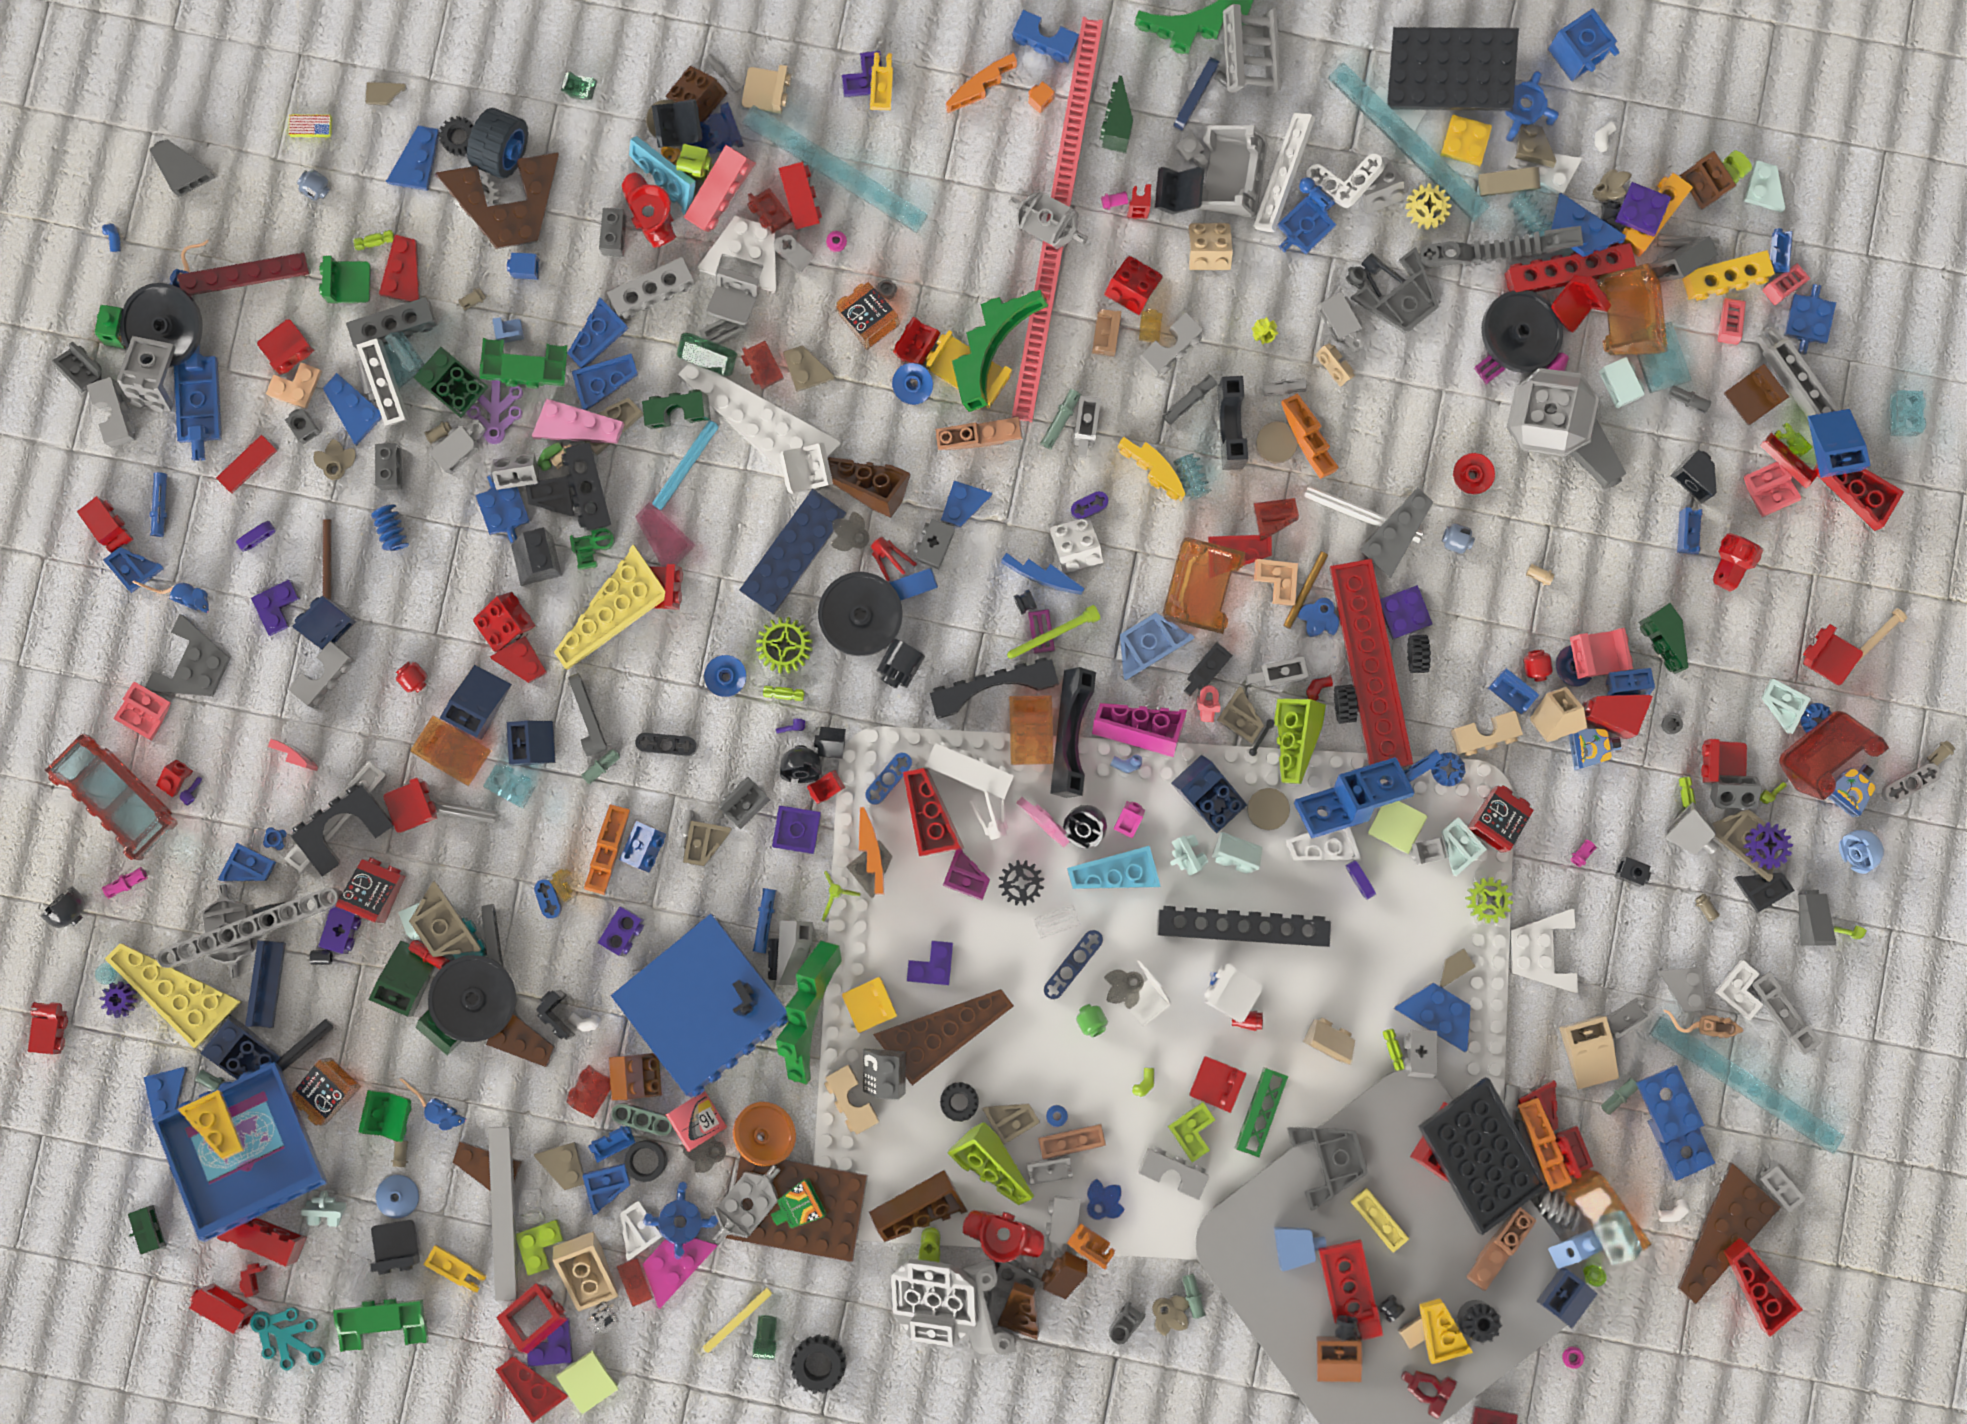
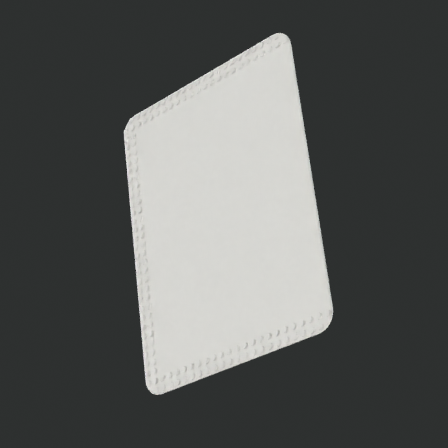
(1036, 1050)

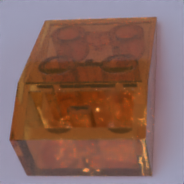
(1031, 730)
(450, 750)

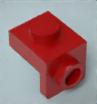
(173, 777)
(826, 787)
(248, 1282)

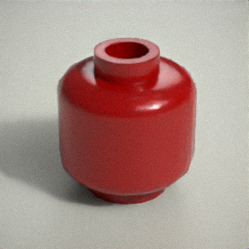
(1538, 665)
(411, 677)

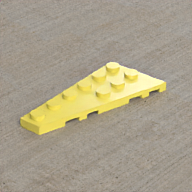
(619, 603)
(180, 999)

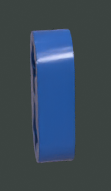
(542, 900)

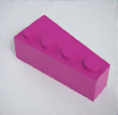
(1140, 726)

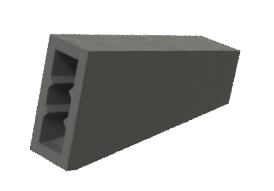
(1600, 459)

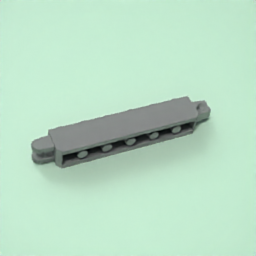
(1795, 374)

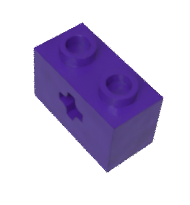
(332, 938)

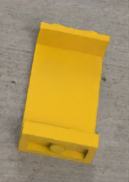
(950, 349)

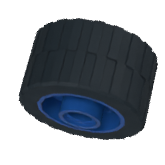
(497, 142)

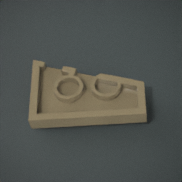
(623, 411)

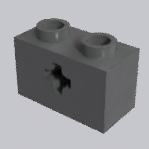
(943, 534)

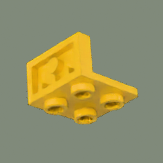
(869, 1004)

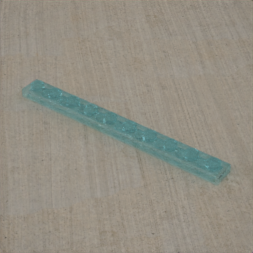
(1408, 142)
(835, 169)
(1747, 1085)

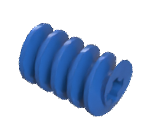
(388, 528)

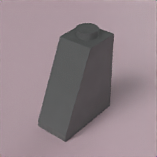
(179, 168)
(1684, 259)
(1815, 920)

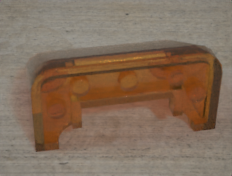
(1636, 312)
(1201, 584)

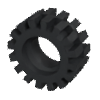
(447, 131)
(1418, 654)
(1345, 704)
(959, 1115)

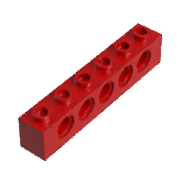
(1516, 280)

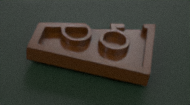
(522, 1042)
(476, 1163)
(1021, 1311)

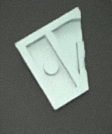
(1765, 187)
(1785, 704)
(1461, 845)

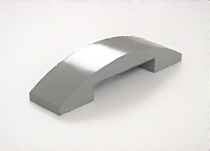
(1784, 1014)

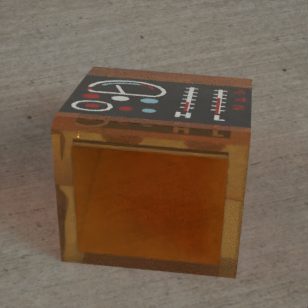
(867, 315)
(324, 1091)

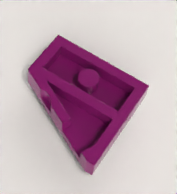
(966, 876)

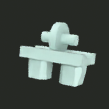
(1185, 856)
(323, 1207)

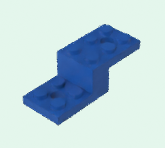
(1354, 797)
(1675, 1122)

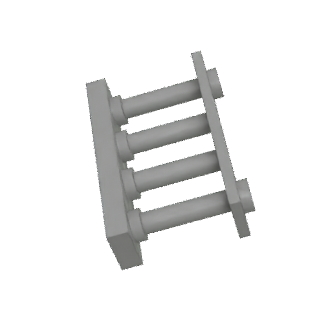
(1234, 53)

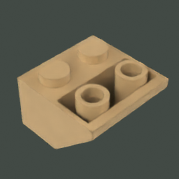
(1559, 715)

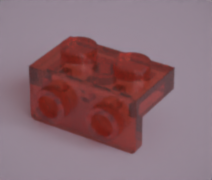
(770, 210)
(762, 364)
(589, 1091)

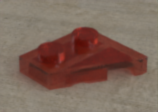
(1274, 516)

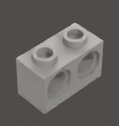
(515, 471)

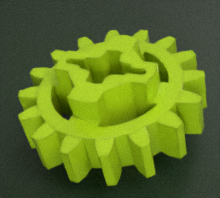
(1495, 907)

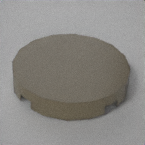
(1276, 442)
(1268, 809)

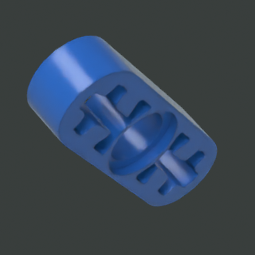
(874, 787)

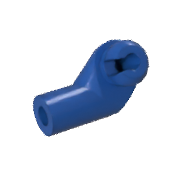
(114, 238)

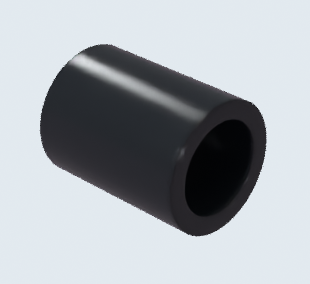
(321, 957)

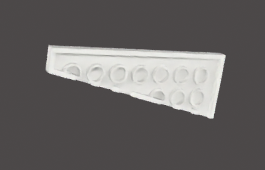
(756, 419)

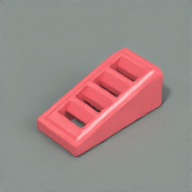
(1775, 291)
(1730, 334)

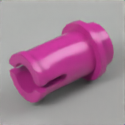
(1114, 200)
(1583, 853)

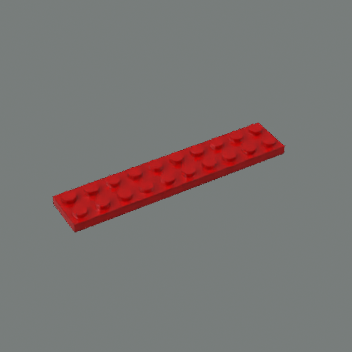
(1370, 662)

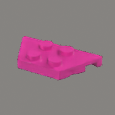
(668, 1273)

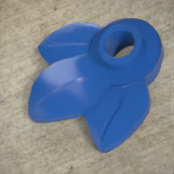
(1317, 620)

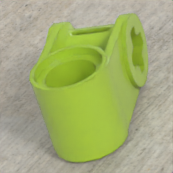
(930, 1245)

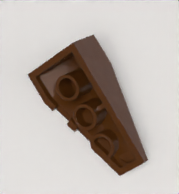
(872, 485)

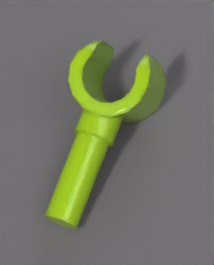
(1767, 797)
(1857, 933)

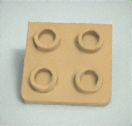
(766, 89)
(1210, 246)

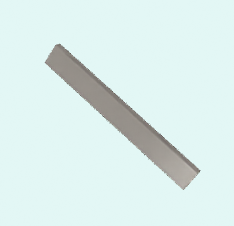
(503, 1213)

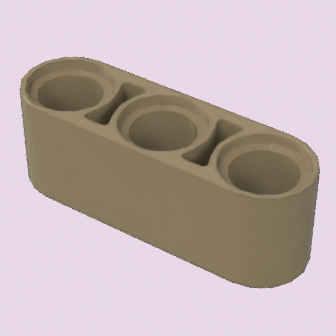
(1509, 181)

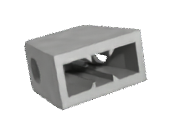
(1692, 831)

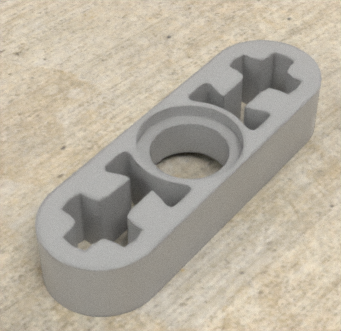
(1920, 783)

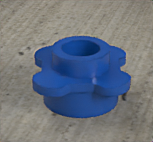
(270, 834)

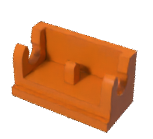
(1091, 1246)

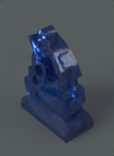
(719, 131)

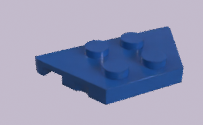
(1595, 231)
(1440, 1012)

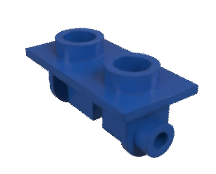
(1781, 250)
(617, 1141)

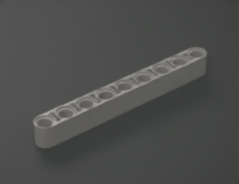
(240, 930)

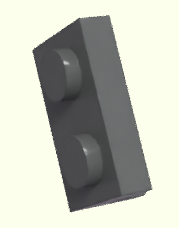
(78, 367)
(744, 802)

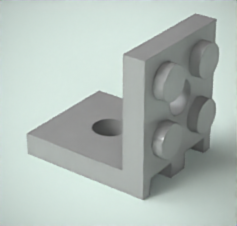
(145, 382)

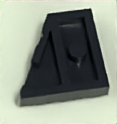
(552, 495)
(1763, 893)

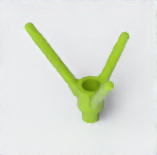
(835, 892)

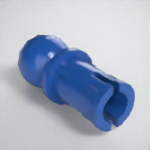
(1307, 185)

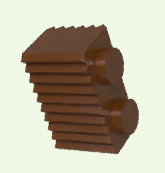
(1065, 1275)

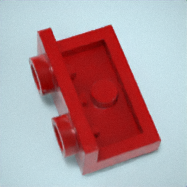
(916, 342)

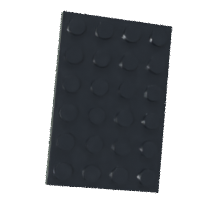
(1453, 68)
(1483, 1155)

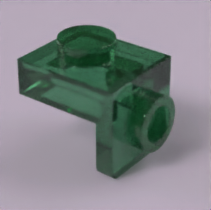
(578, 87)

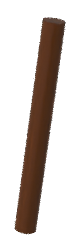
(327, 558)

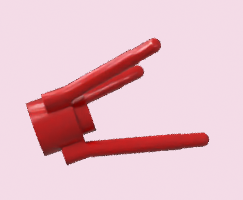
(883, 549)

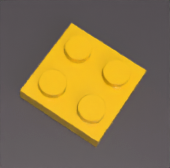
(1466, 140)

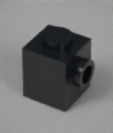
(830, 742)
(1633, 871)

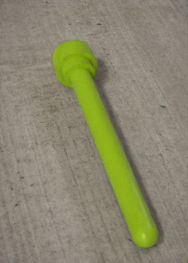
(1090, 615)

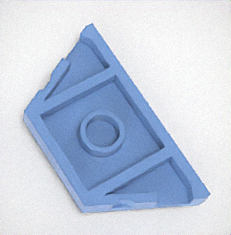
(1149, 643)

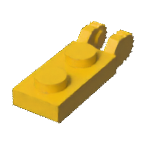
(881, 84)
(453, 1268)

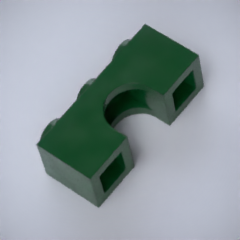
(658, 410)

